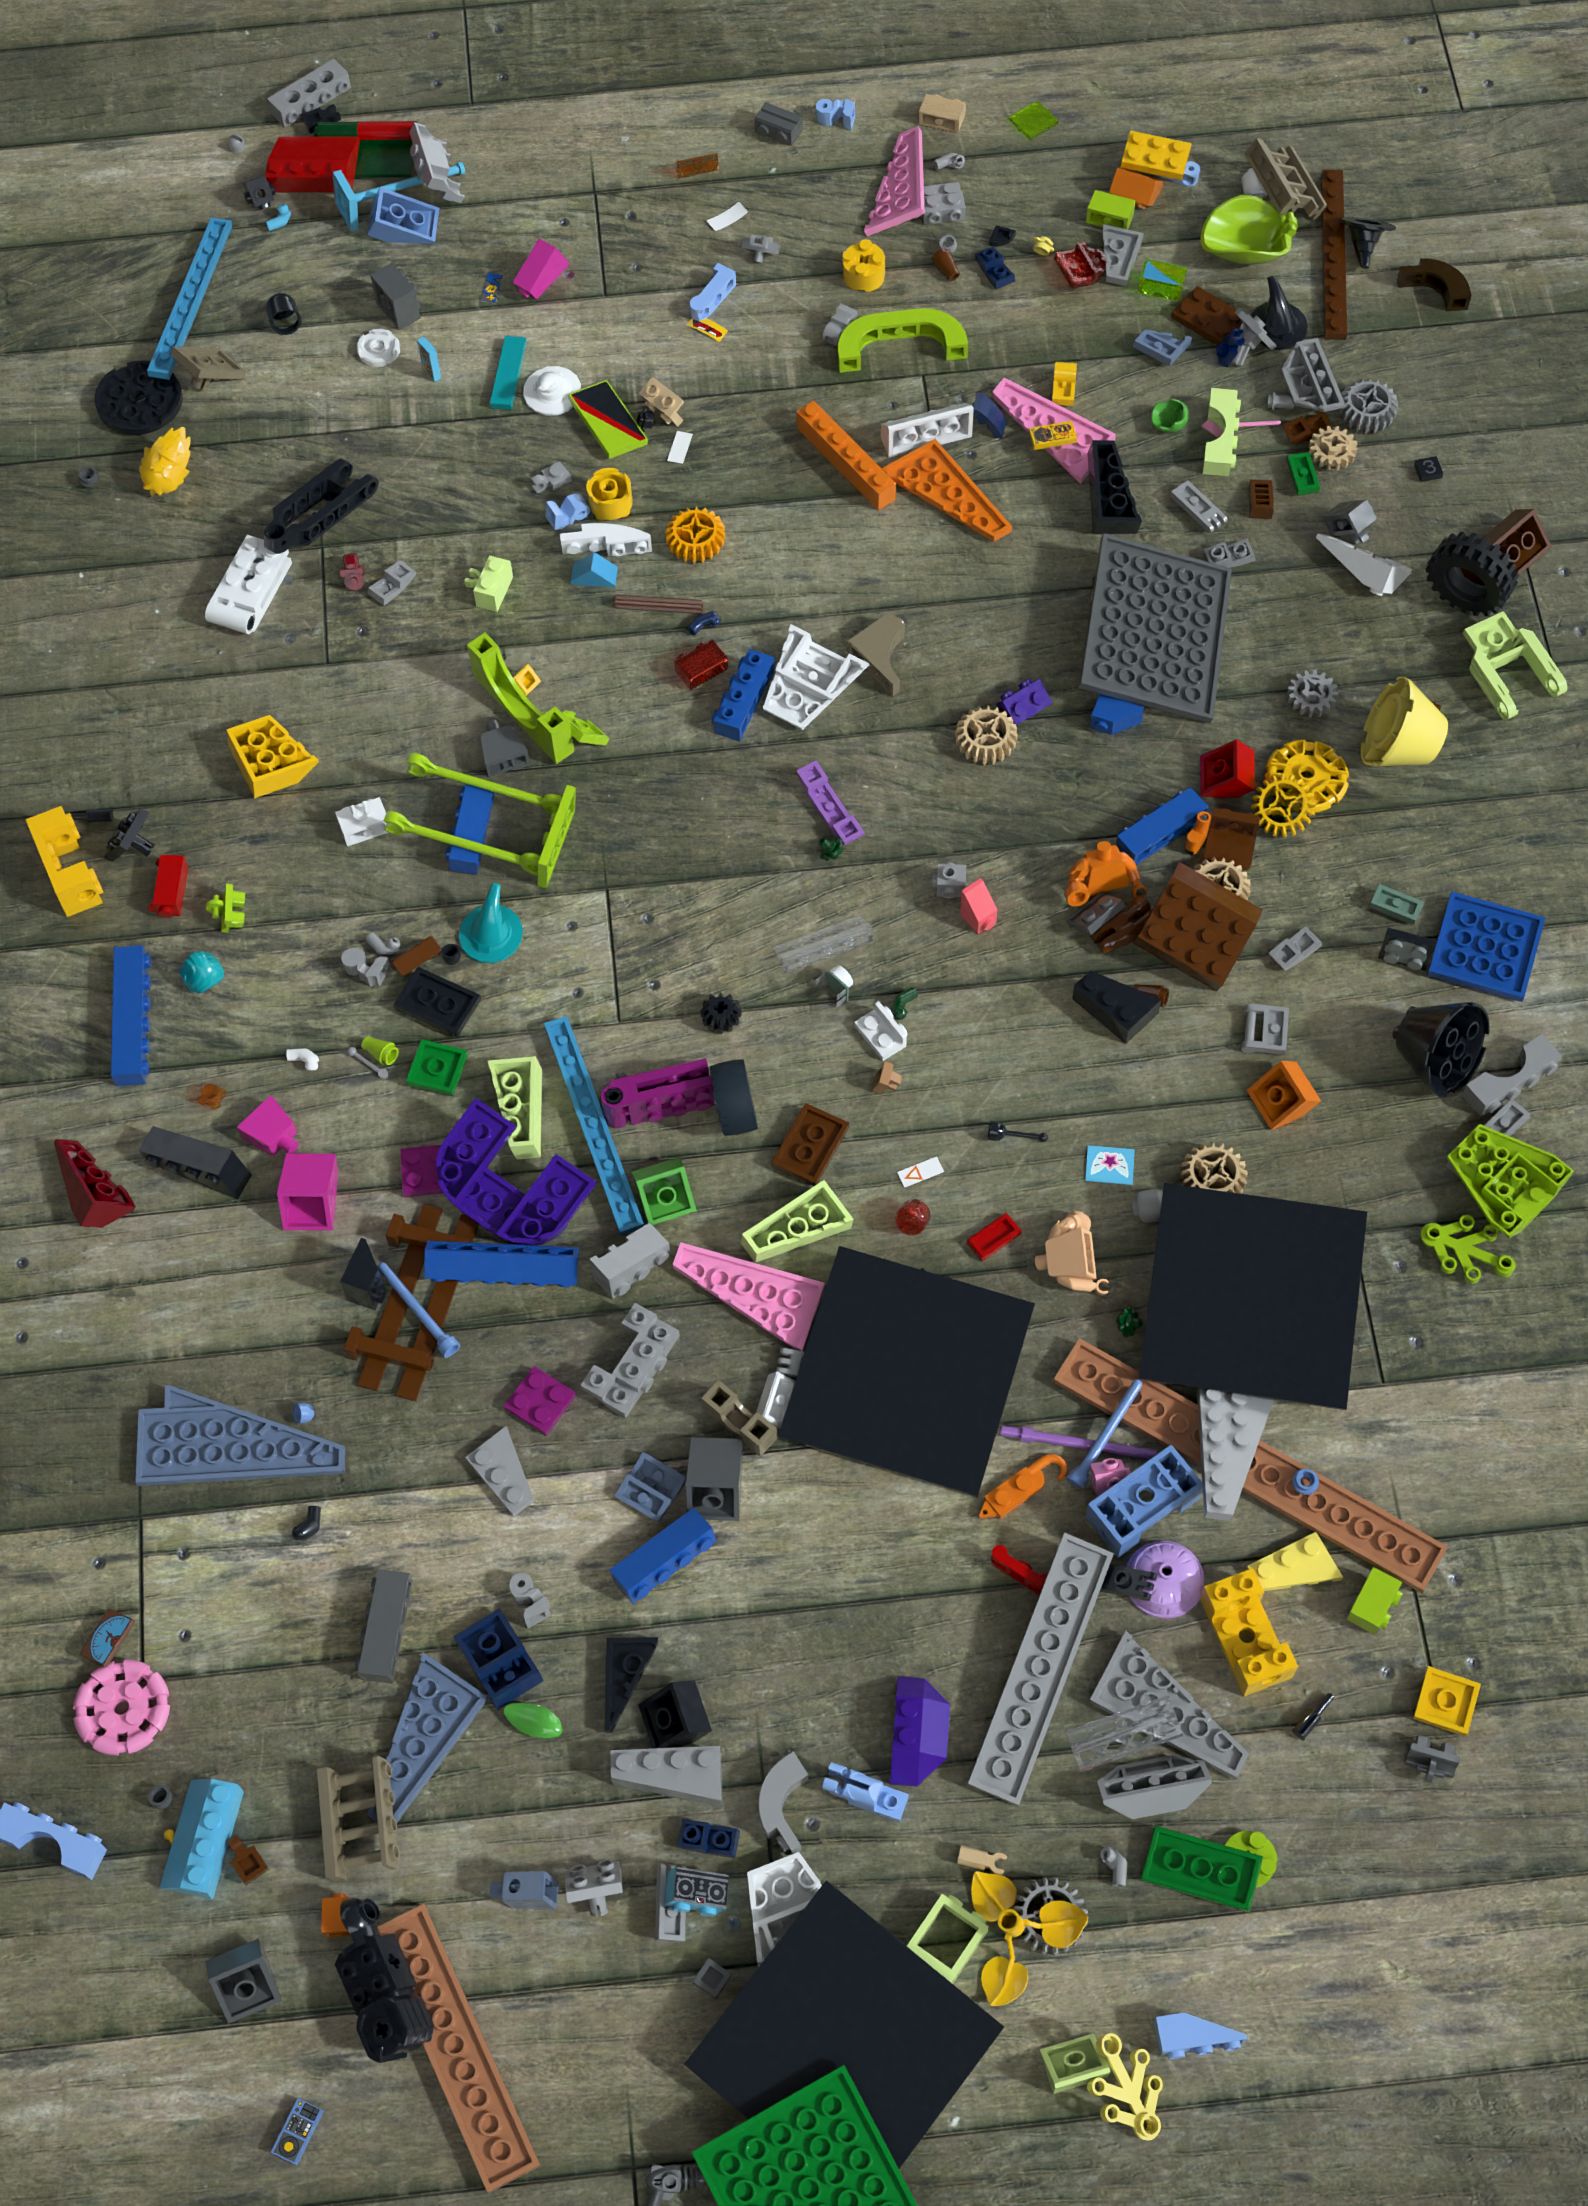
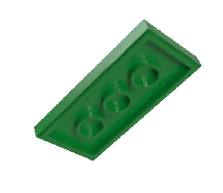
(1202, 1868)

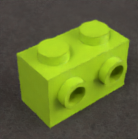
(1109, 210)
(1374, 1601)

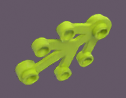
(1464, 1248)

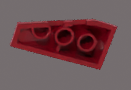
(89, 1189)

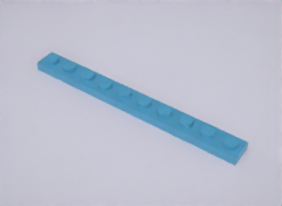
(190, 297)
(594, 1126)

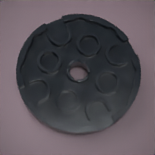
(117, 405)

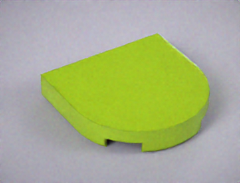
(585, 730)

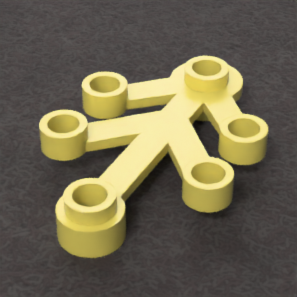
(1129, 2090)

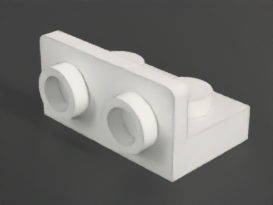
(882, 1031)

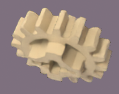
(1333, 448)

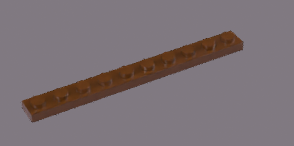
(1334, 256)

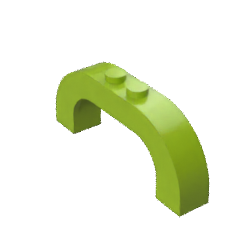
(900, 325)

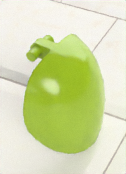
(1248, 231)

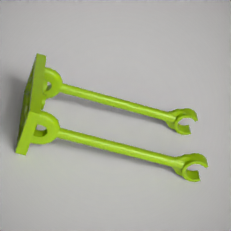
(559, 807)

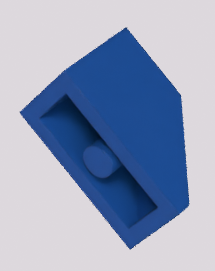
(1114, 715)

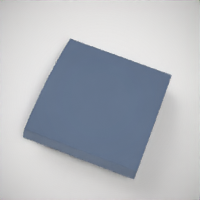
(651, 1487)

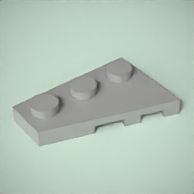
(1121, 251)
(502, 1472)

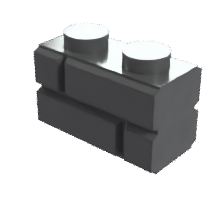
(778, 124)

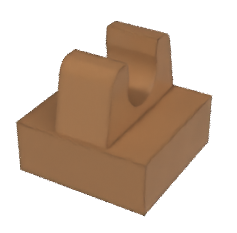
(886, 1078)

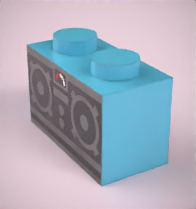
(696, 1890)

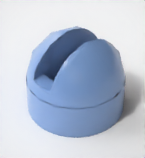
(303, 1412)

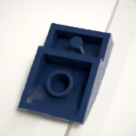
(498, 1658)

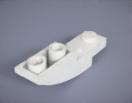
(614, 538)

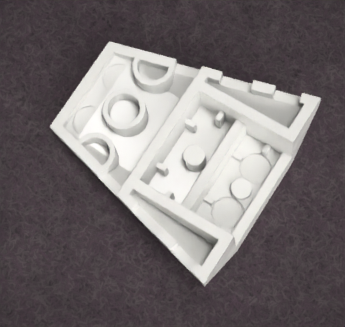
(808, 679)
(777, 1898)

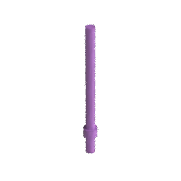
(1027, 1435)

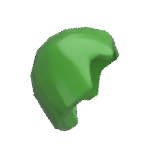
(1169, 416)

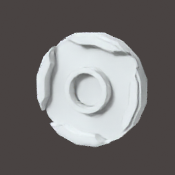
(378, 348)

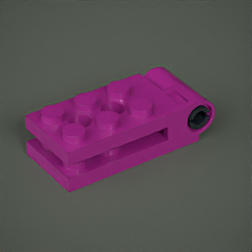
(658, 1094)

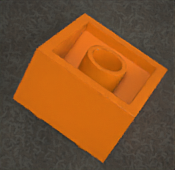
(1136, 187)
(1283, 1094)

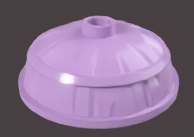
(1174, 1593)

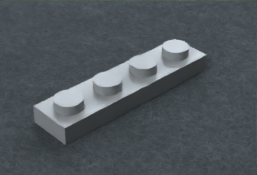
(1505, 1121)

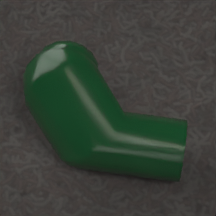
(900, 1001)

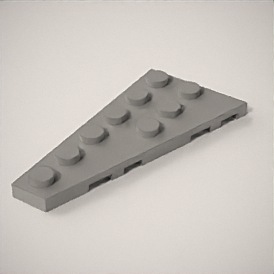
(1228, 1441)

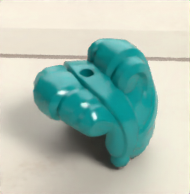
(201, 971)

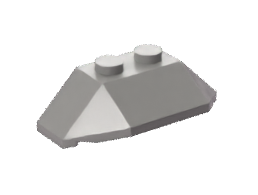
(1311, 378)
(1154, 1786)

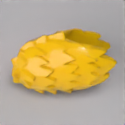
(166, 462)

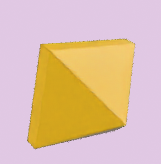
(526, 679)

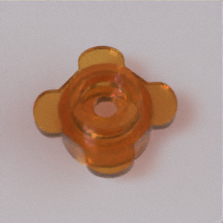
(207, 1091)

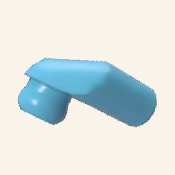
(281, 219)

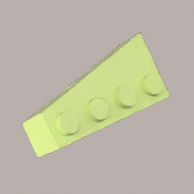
(798, 1223)

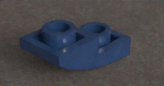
(993, 267)
(988, 413)
(708, 1838)

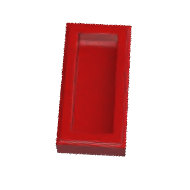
(994, 1237)

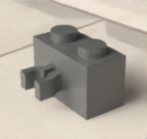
(1350, 519)

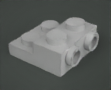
(943, 203)

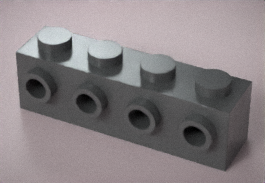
(384, 1627)

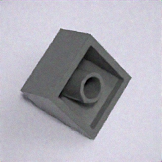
(243, 1981)

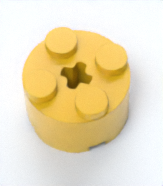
(864, 266)
(609, 494)

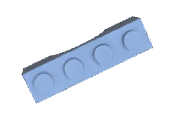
(79, 1853)

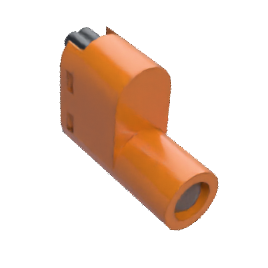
(1198, 834)

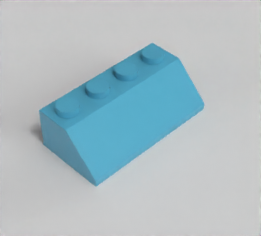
(202, 1838)

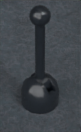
(998, 1131)

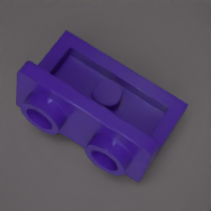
(1025, 701)

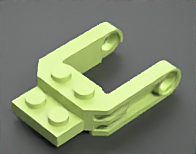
(1499, 643)

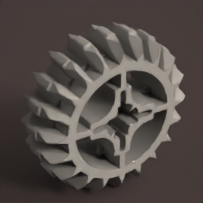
(1368, 406)
(1045, 1891)

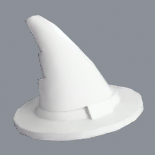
(548, 390)

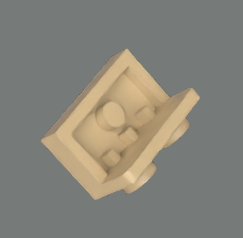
(663, 400)

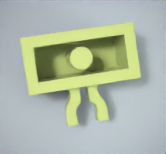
(490, 584)

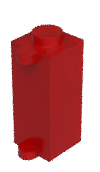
(169, 885)

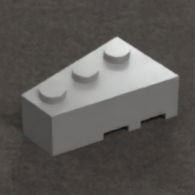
(630, 1261)

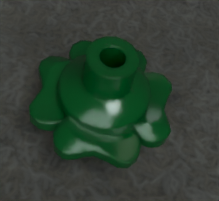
(830, 848)
(1128, 1321)

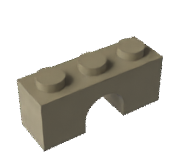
(729, 1412)

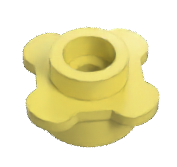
(1043, 245)

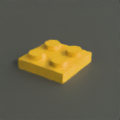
(1446, 1701)

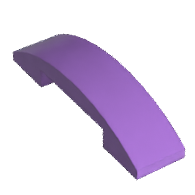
(828, 804)

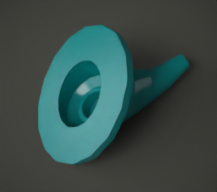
(491, 931)

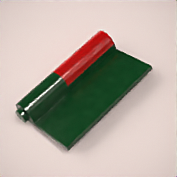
(382, 146)

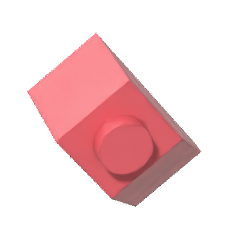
(978, 907)

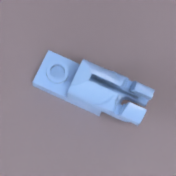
(866, 1792)

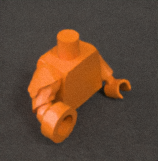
(1101, 872)

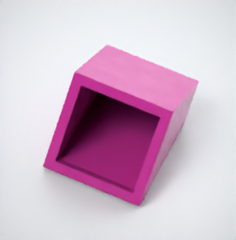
(308, 1191)

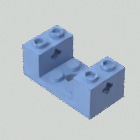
(1122, 1516)

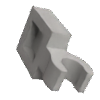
(552, 476)

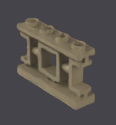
(1285, 179)

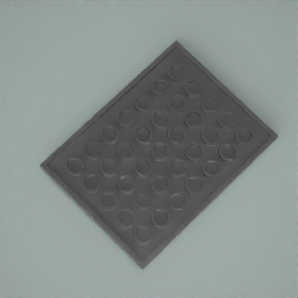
(1156, 628)

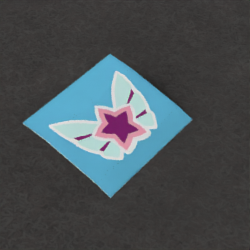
(1110, 1165)

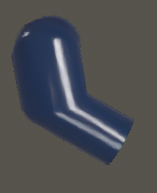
(701, 620)

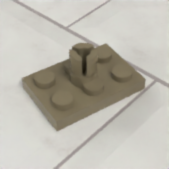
(207, 365)

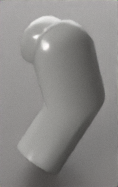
(951, 160)

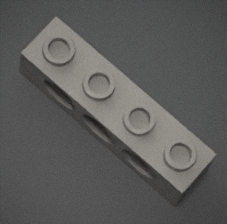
(309, 92)

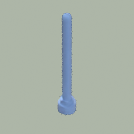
(447, 1344)
(1079, 1476)

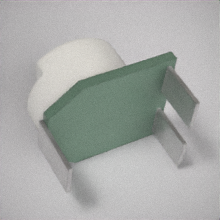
(839, 981)

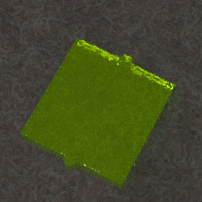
(1033, 120)

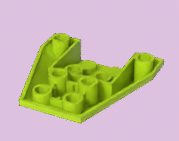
(1508, 1177)

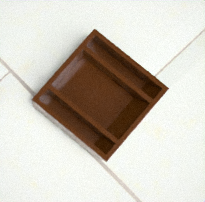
(1198, 927)

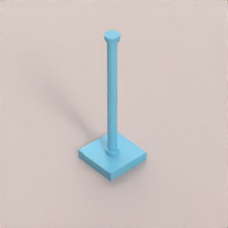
(347, 201)

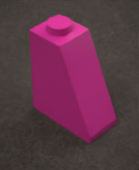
(540, 270)

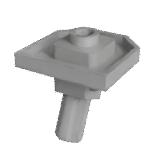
(1253, 335)

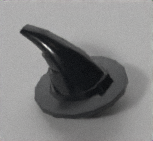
(1365, 235)
(1282, 321)

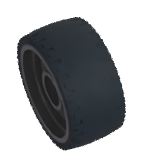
(733, 1097)

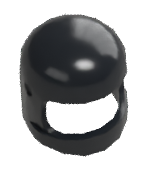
(281, 307)

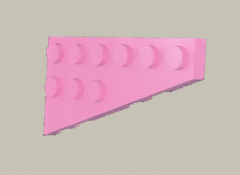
(903, 187)
(1034, 410)
(767, 1296)

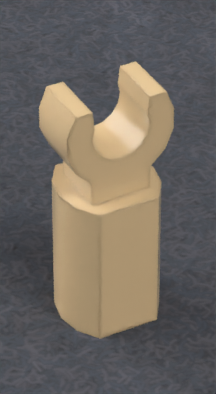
(980, 1859)

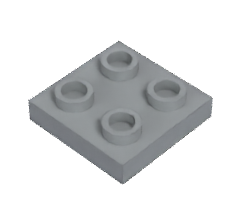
(594, 1884)

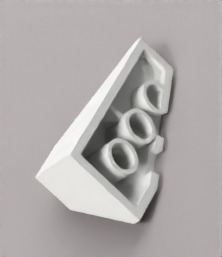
(1378, 573)

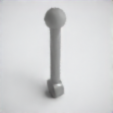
(383, 1074)

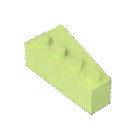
(520, 1101)

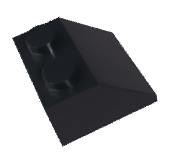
(362, 1278)
(675, 1715)

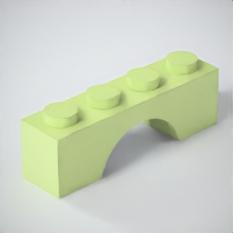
(1222, 411)

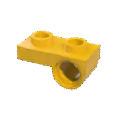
(1064, 383)

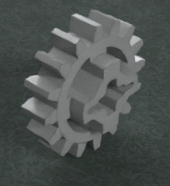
(1312, 693)

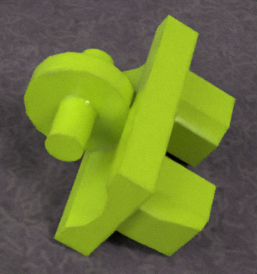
(230, 899)

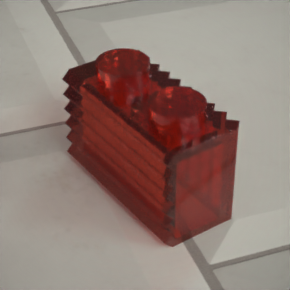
(701, 664)

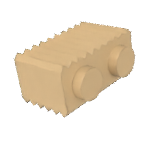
(942, 113)

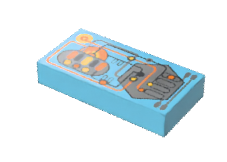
(429, 359)

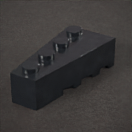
(1110, 496)
(196, 1161)

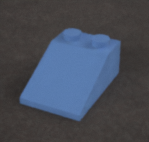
(402, 219)

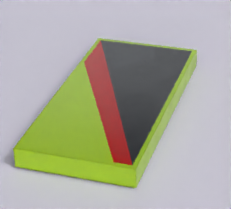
(608, 419)

